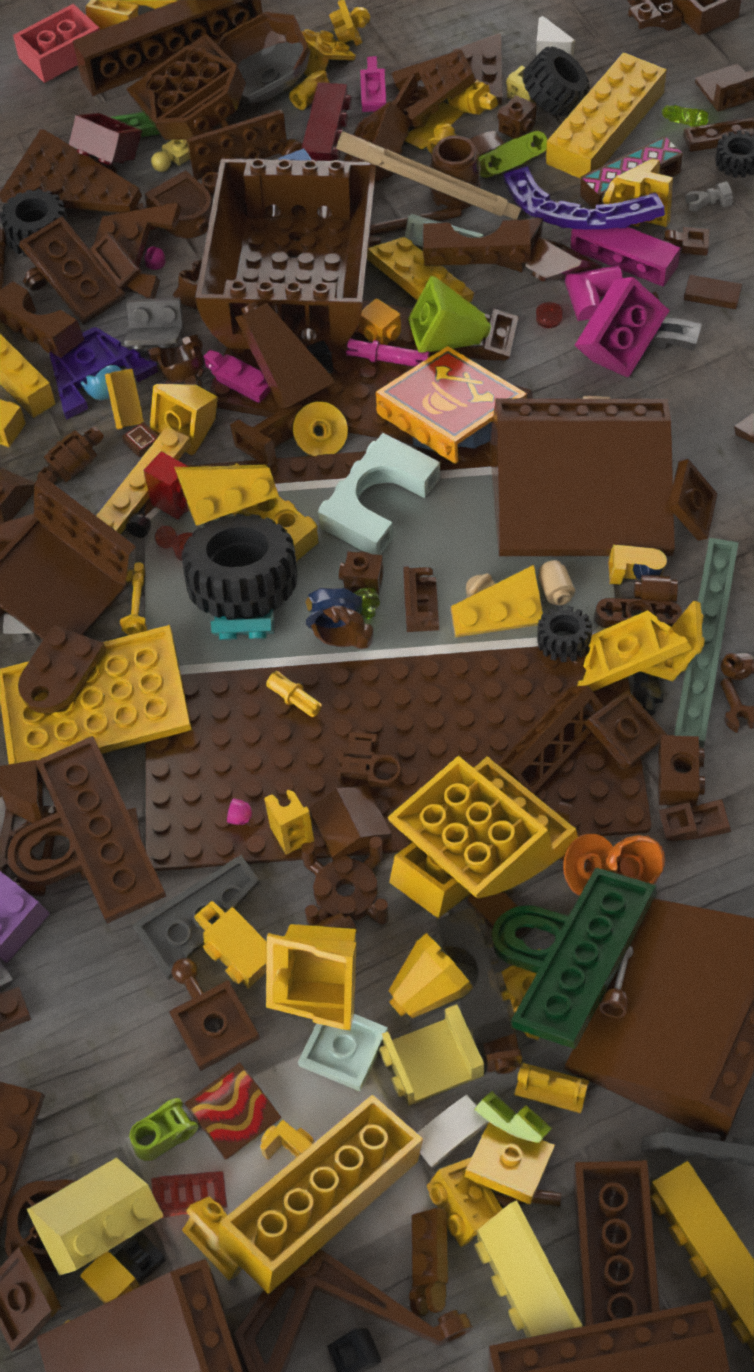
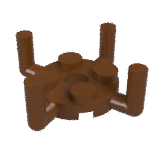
(346, 871)

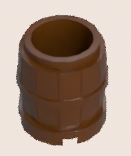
(459, 159)

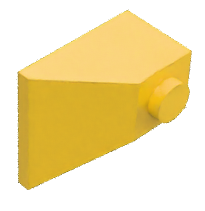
(183, 409)

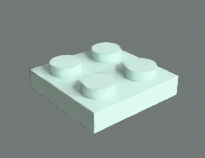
(344, 1054)

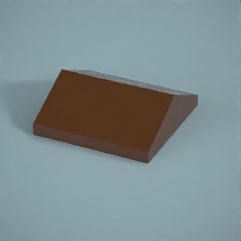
(349, 820)

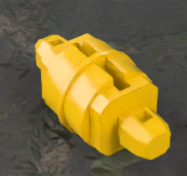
(474, 99)

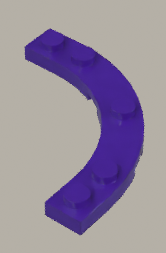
(571, 215)

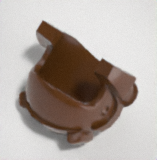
(180, 361)

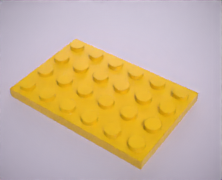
(125, 702)

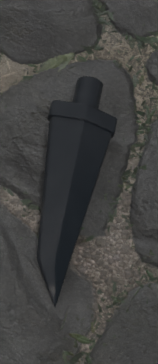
(647, 691)

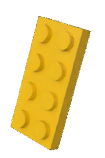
(405, 266)

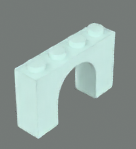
(384, 462)

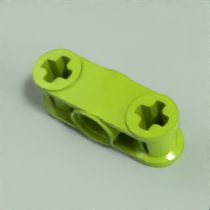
(512, 154)

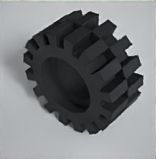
(736, 163)
(564, 621)

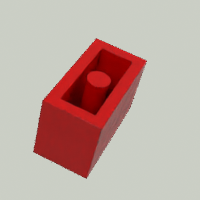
(164, 485)

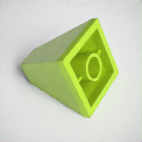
(445, 319)

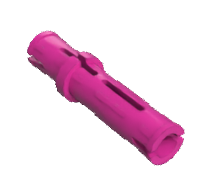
(392, 354)

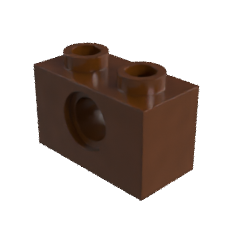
(674, 754)

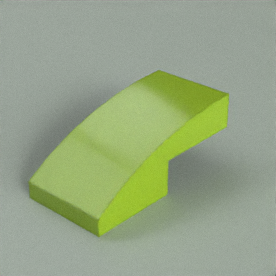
(523, 1124)

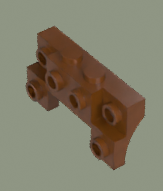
(655, 14)

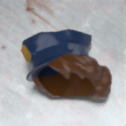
(337, 618)

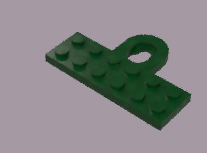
(580, 961)

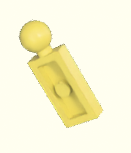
(172, 151)

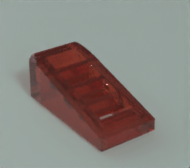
(178, 1181)

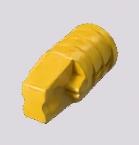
(304, 93)

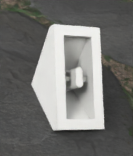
(551, 35)

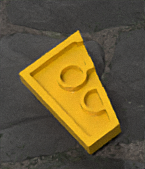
(500, 607)

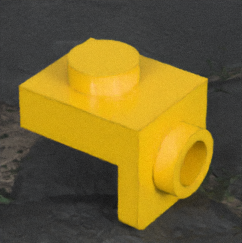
(286, 1136)

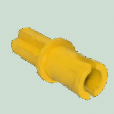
(293, 693)

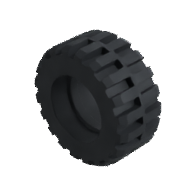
(239, 591)

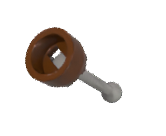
(615, 1001)

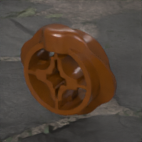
(16, 1213)

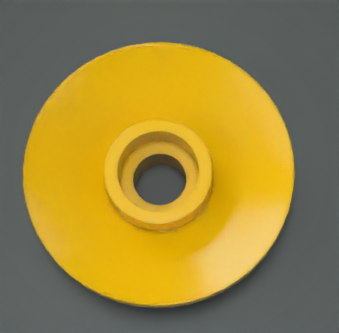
(329, 420)

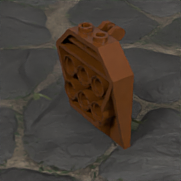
(190, 91)

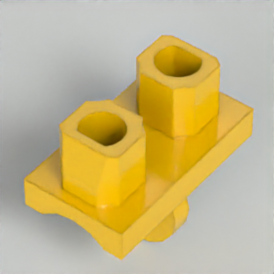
(347, 22)

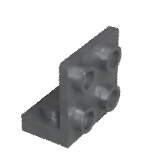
(154, 322)

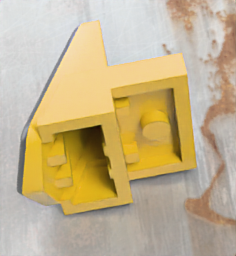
(640, 182)

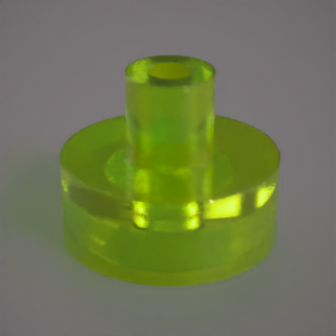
(370, 601)

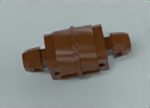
(71, 455)

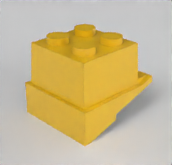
(313, 974)

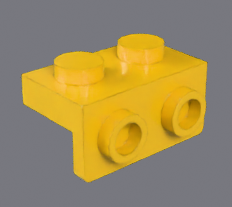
(203, 1231)

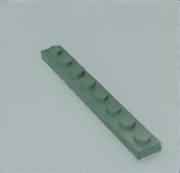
(702, 669)

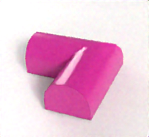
(587, 288)

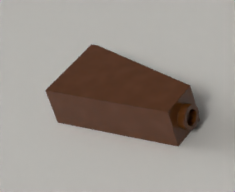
(282, 357)

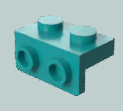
(256, 628)

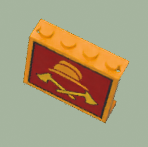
(443, 400)

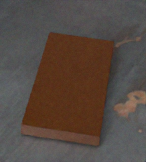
(72, 270)

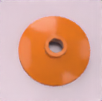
(587, 849)

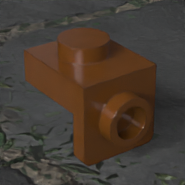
(502, 1054)

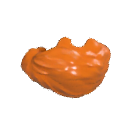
(637, 858)

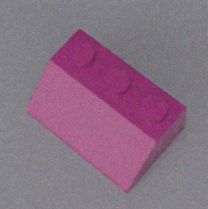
(622, 326)

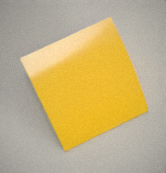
(483, 827)

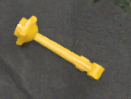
(133, 623)

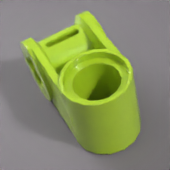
(164, 1128)

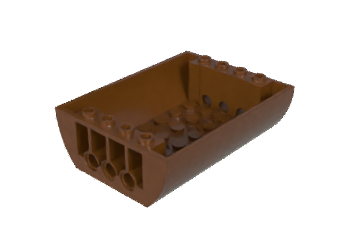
(250, 247)

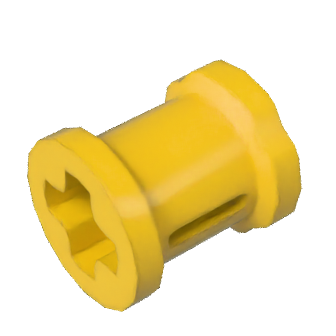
(441, 131)

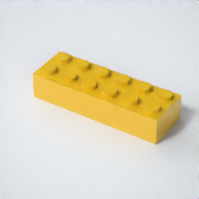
(606, 116)
(319, 1193)

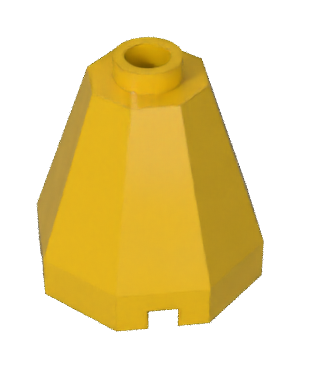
(427, 980)

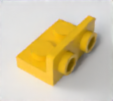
(465, 1201)

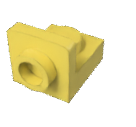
(516, 86)

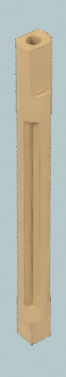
(426, 176)

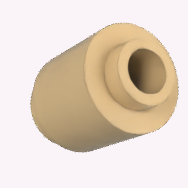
(556, 583)

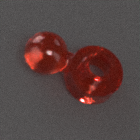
(167, 537)

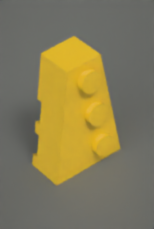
(224, 489)

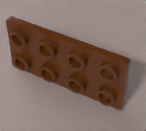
(244, 140)

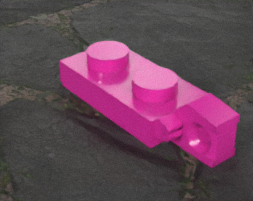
(372, 86)
(237, 375)

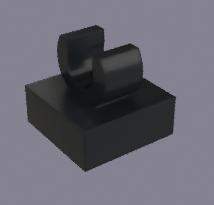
(140, 1257)

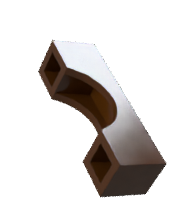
(447, 247)
(53, 331)

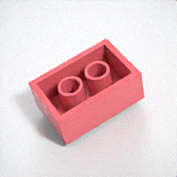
(49, 45)

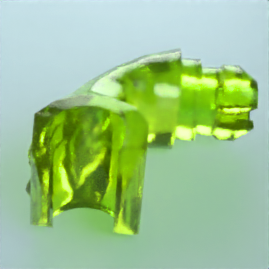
(686, 116)

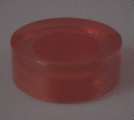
(549, 315)

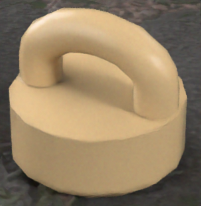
(478, 583)

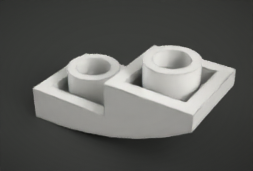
(450, 1130)

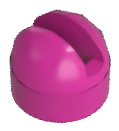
(158, 258)
(239, 812)

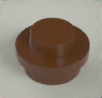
(34, 279)

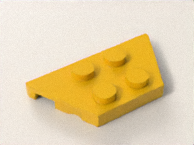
(630, 649)

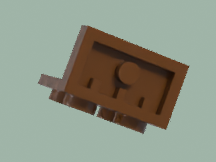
(727, 86)

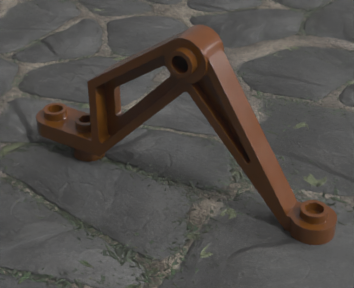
(340, 1282)

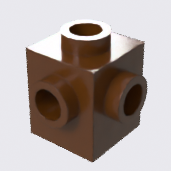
(517, 117)
(362, 571)

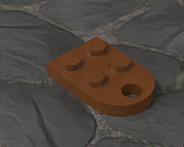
(59, 668)

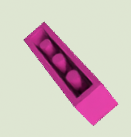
(629, 250)

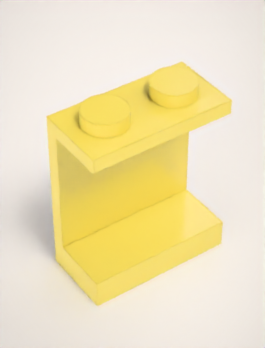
(433, 1058)

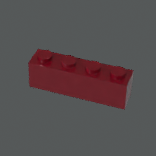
(326, 121)

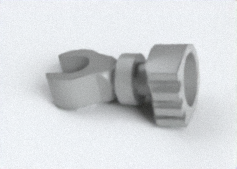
(700, 198)

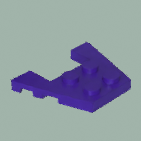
(88, 359)

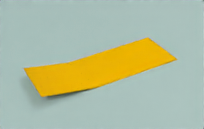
(420, 136)

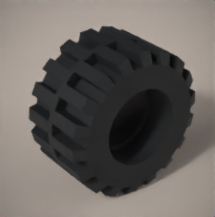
(556, 81)
(28, 214)

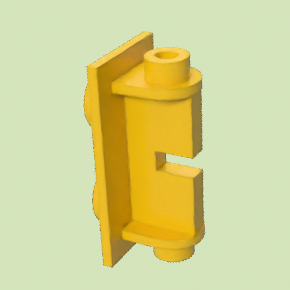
(551, 1087)

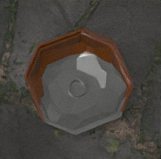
(268, 54)

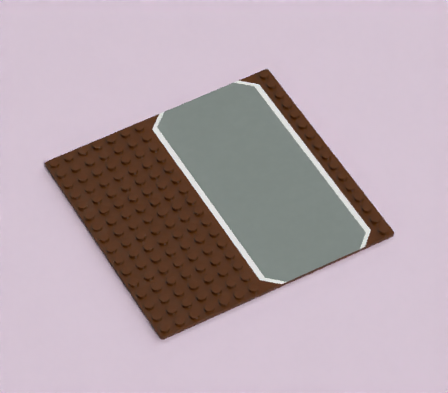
(415, 690)

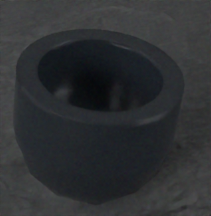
(138, 525)

